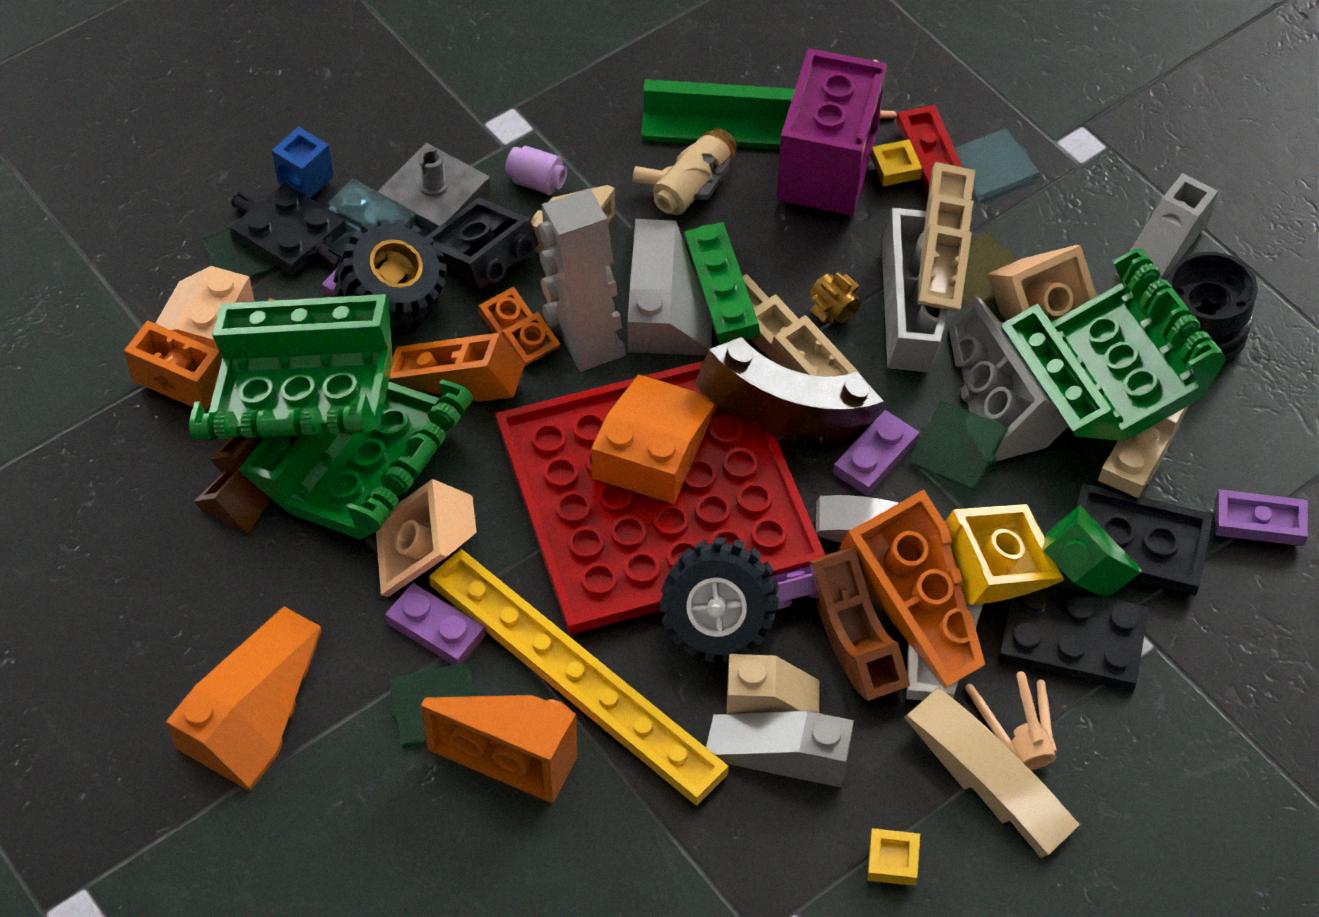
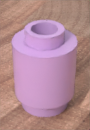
(535, 169)

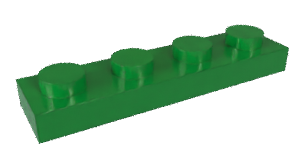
(722, 283)

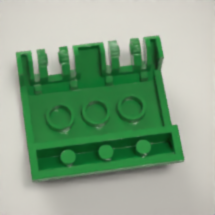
(1120, 355)
(298, 368)
(355, 477)

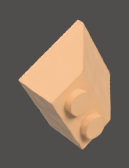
(197, 300)

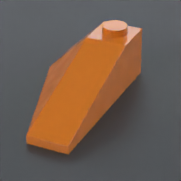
(917, 585)
(243, 705)

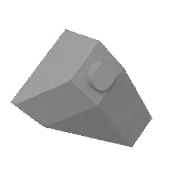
(665, 296)
(1001, 384)

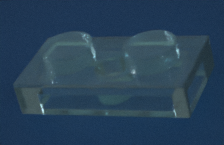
(364, 205)

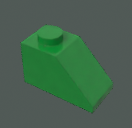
(1089, 554)

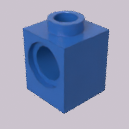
(303, 162)

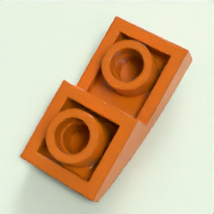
(519, 326)

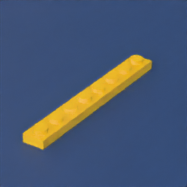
(580, 677)

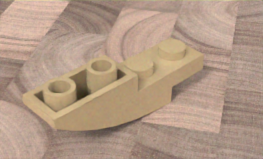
(1137, 459)

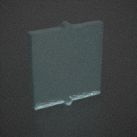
(997, 162)

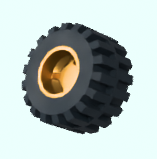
(396, 264)

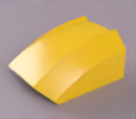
(1000, 553)

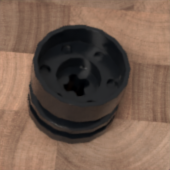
(1219, 295)

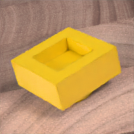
(896, 162)
(893, 857)

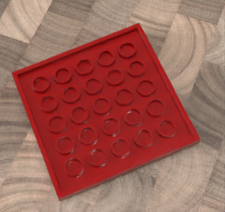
(616, 546)

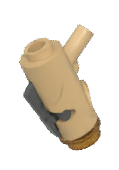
(693, 175)

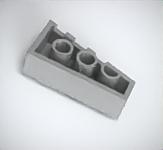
(580, 279)
(911, 328)

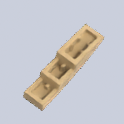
(946, 237)
(791, 340)
(992, 770)

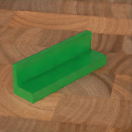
(689, 109)

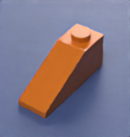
(478, 363)

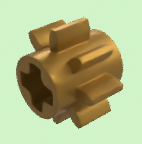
(835, 298)

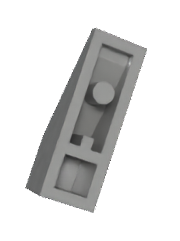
(784, 743)

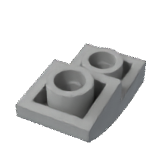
(844, 512)

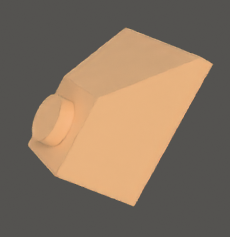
(1052, 279)
(422, 533)

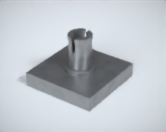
(435, 186)

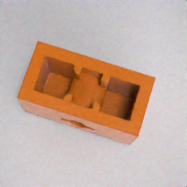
(173, 364)

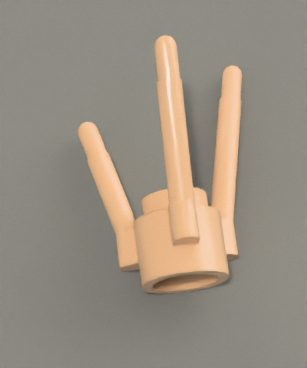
(1032, 740)

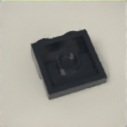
(484, 242)

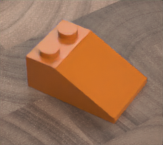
(651, 438)
(506, 738)

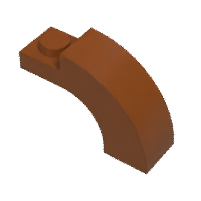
(854, 631)

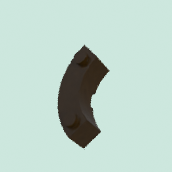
(785, 399)

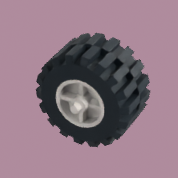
(719, 599)

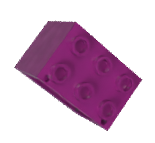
(830, 131)

